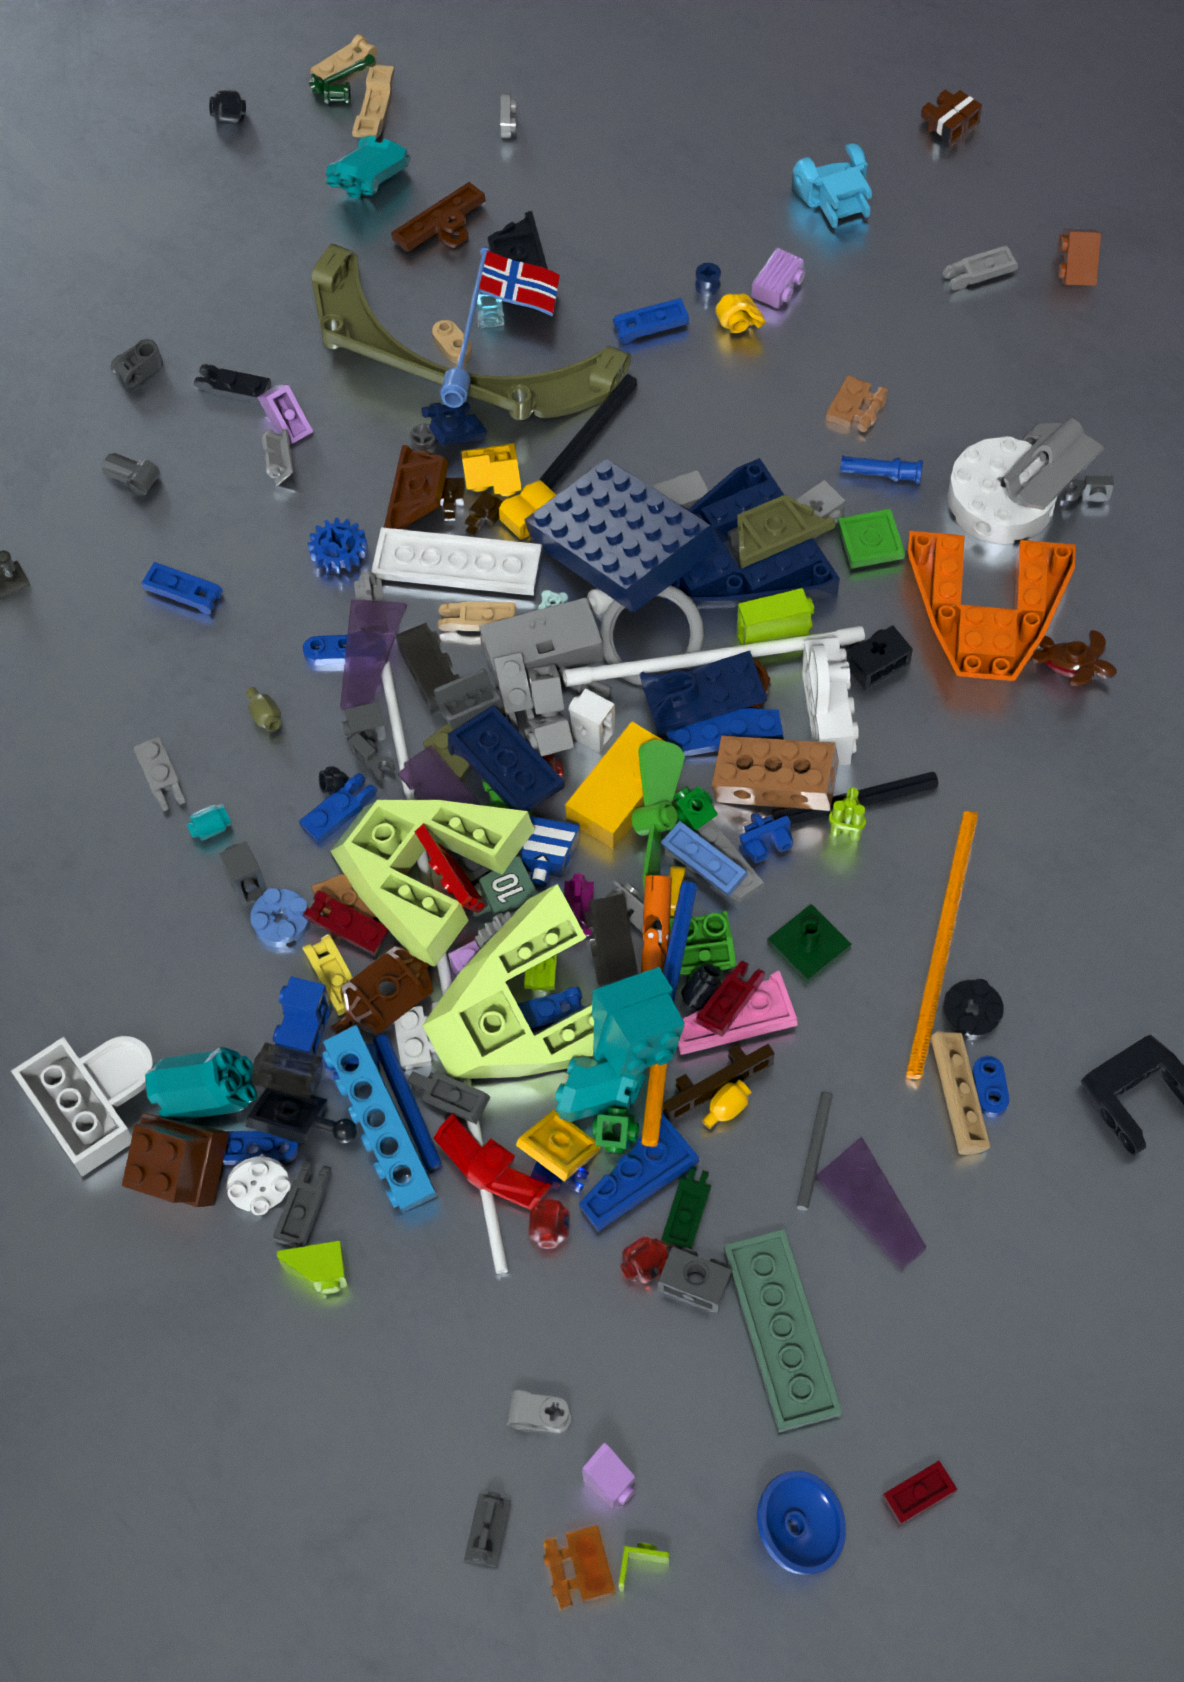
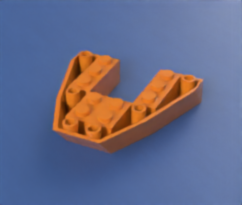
(989, 639)

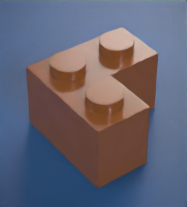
(1080, 255)

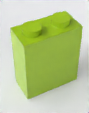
(774, 617)

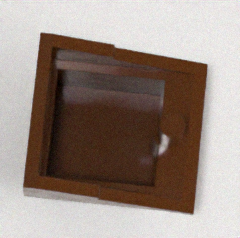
(175, 1160)

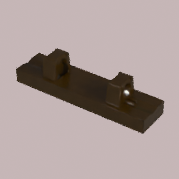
(693, 1096)

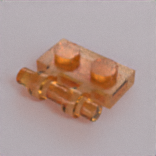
(589, 1563)

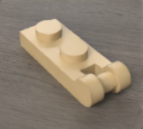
(344, 57)

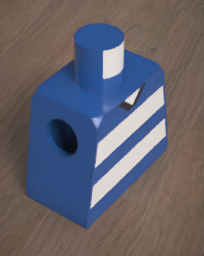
(549, 849)

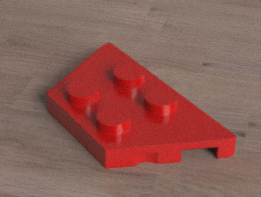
(454, 877)

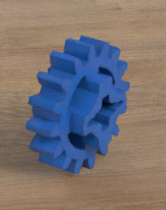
(337, 545)

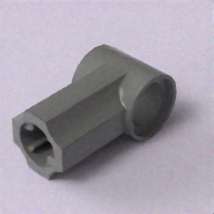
(137, 475)

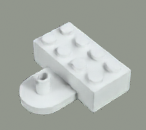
(826, 694)
(81, 1095)

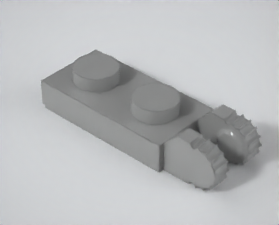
(980, 267)
(513, 686)
(158, 771)

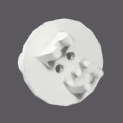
(267, 1174)

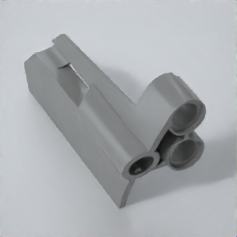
(1067, 455)

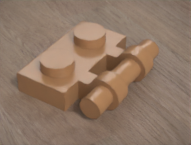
(850, 399)

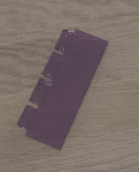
(435, 779)

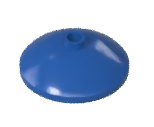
(814, 1519)

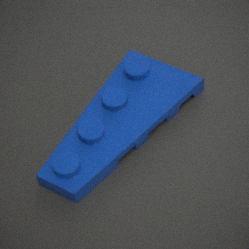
(746, 722)
(638, 1176)

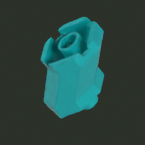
(367, 166)
(201, 1084)
(594, 1088)

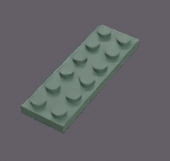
(782, 1331)

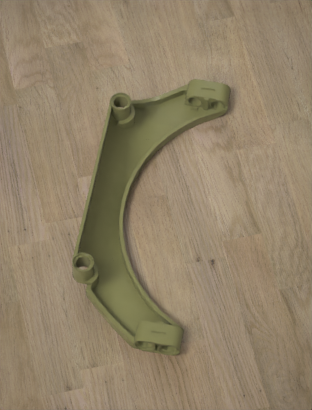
(350, 324)

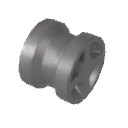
(419, 435)

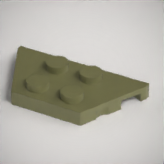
(776, 528)

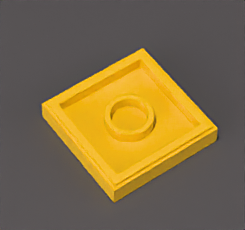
(558, 1145)

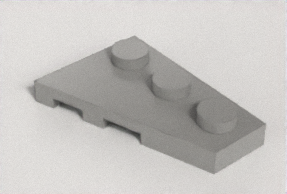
(714, 836)

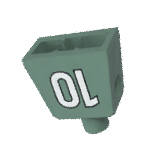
(506, 891)

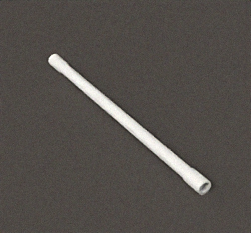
(587, 674)

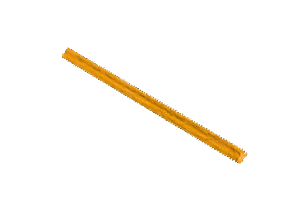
(942, 946)

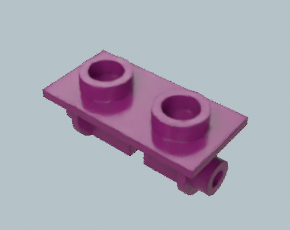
(577, 894)

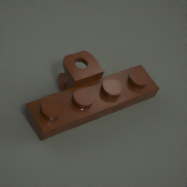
(442, 219)

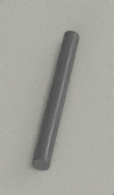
(814, 1151)

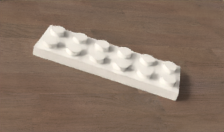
(457, 561)

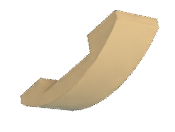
(375, 103)

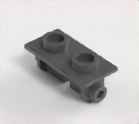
(487, 1529)

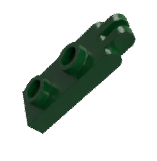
(686, 1211)

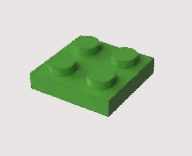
(871, 538)

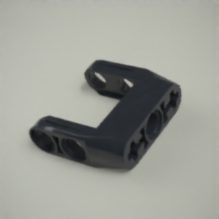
(1123, 1073)

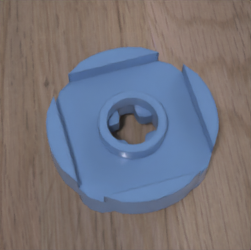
(275, 902)

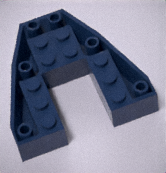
(719, 581)

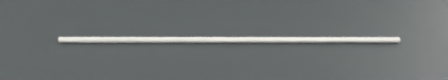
(443, 965)

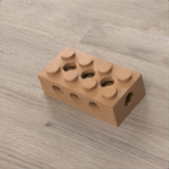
(775, 773)

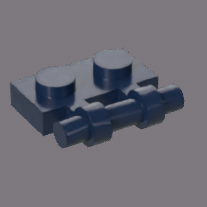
(454, 429)

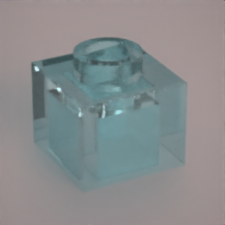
(489, 311)

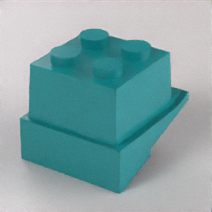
(636, 1022)

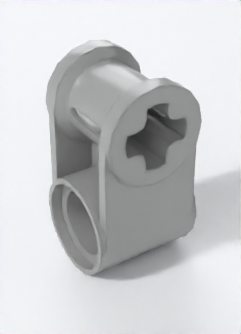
(532, 1411)

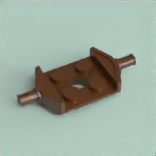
(372, 1009)

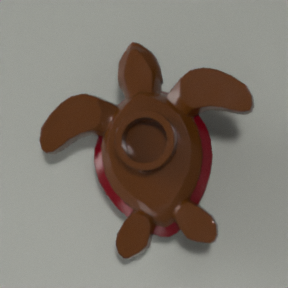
(1076, 659)

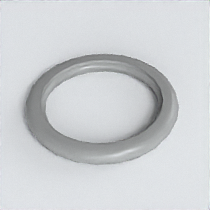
(671, 593)

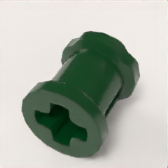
(337, 93)

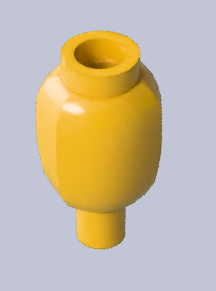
(727, 1103)

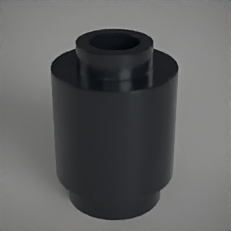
(701, 985)

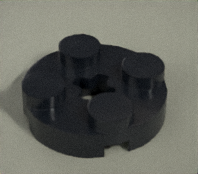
(977, 993)

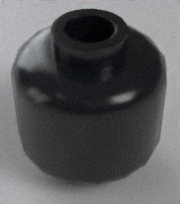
(227, 106)

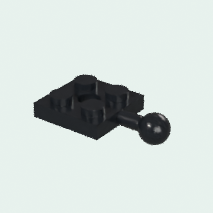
(306, 1115)

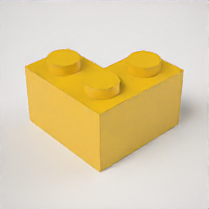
(492, 467)

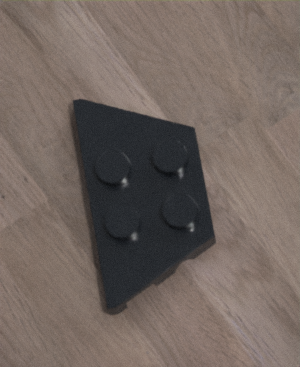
(519, 242)

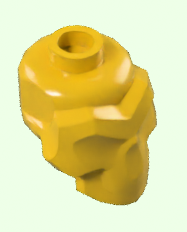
(738, 313)

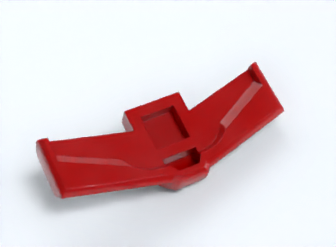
(489, 1165)

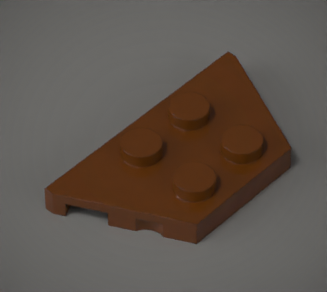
(416, 487)

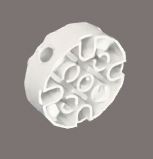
(981, 496)

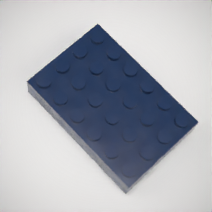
(621, 535)

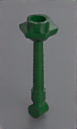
(317, 82)

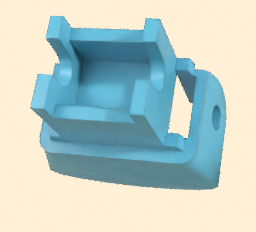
(834, 187)

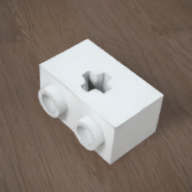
(592, 720)

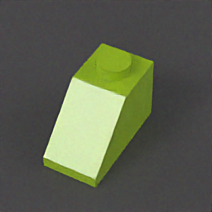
(317, 1266)

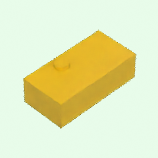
(611, 790)

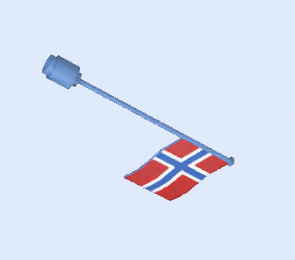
(508, 282)

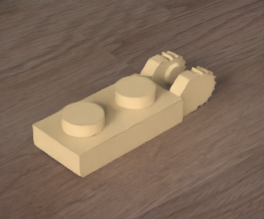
(473, 614)

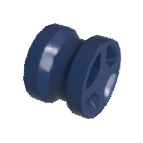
(708, 279)

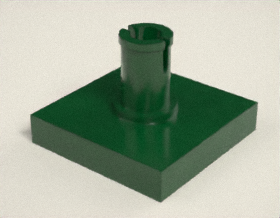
(809, 943)

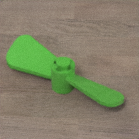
(660, 772)

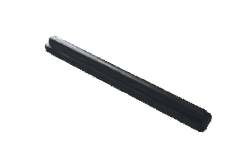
(589, 431)
(867, 796)

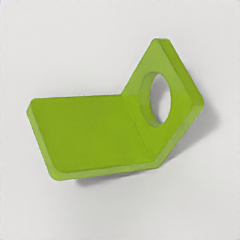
(643, 1552)

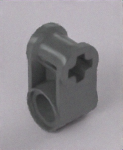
(139, 363)

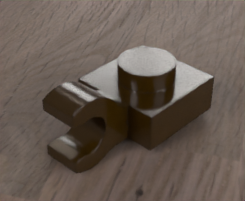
(452, 496)
(483, 511)

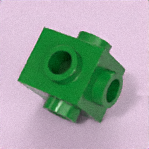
(694, 807)
(604, 1130)

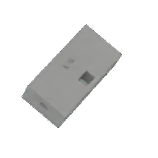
(548, 636)

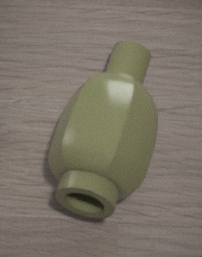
(264, 710)

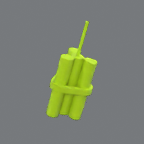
(848, 816)

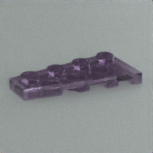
(368, 648)
(869, 1199)

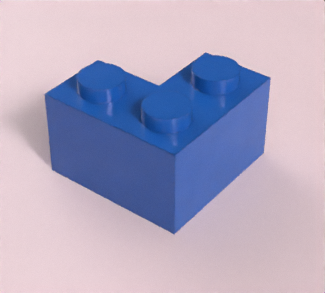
(306, 1015)

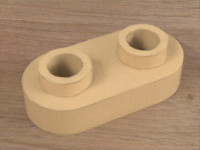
(447, 338)

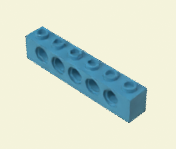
(352, 1045)

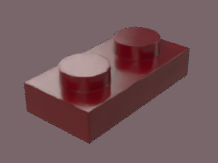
(919, 1493)

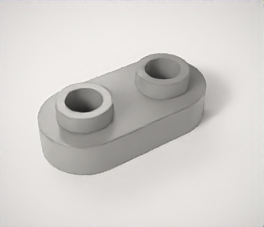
(508, 124)

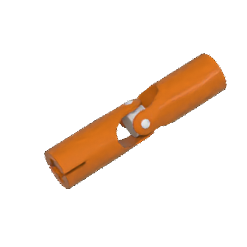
(656, 905)

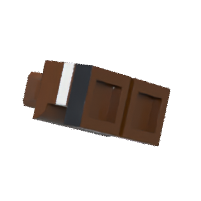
(953, 116)

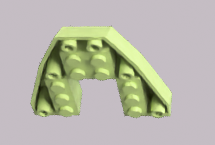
(383, 848)
(477, 1020)

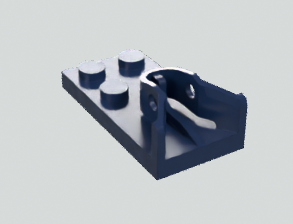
(702, 692)
(505, 760)

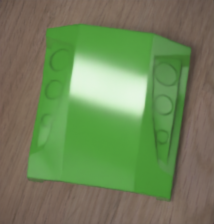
(708, 943)

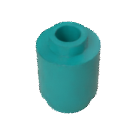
(208, 822)

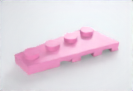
(764, 1013)

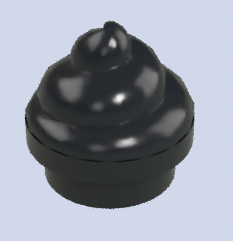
(332, 780)

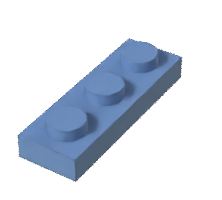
(704, 859)

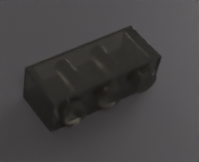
(426, 661)
(612, 939)

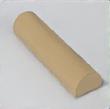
(960, 1093)

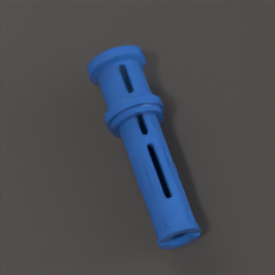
(894, 469)

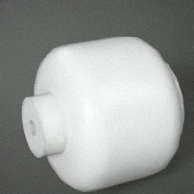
(598, 601)

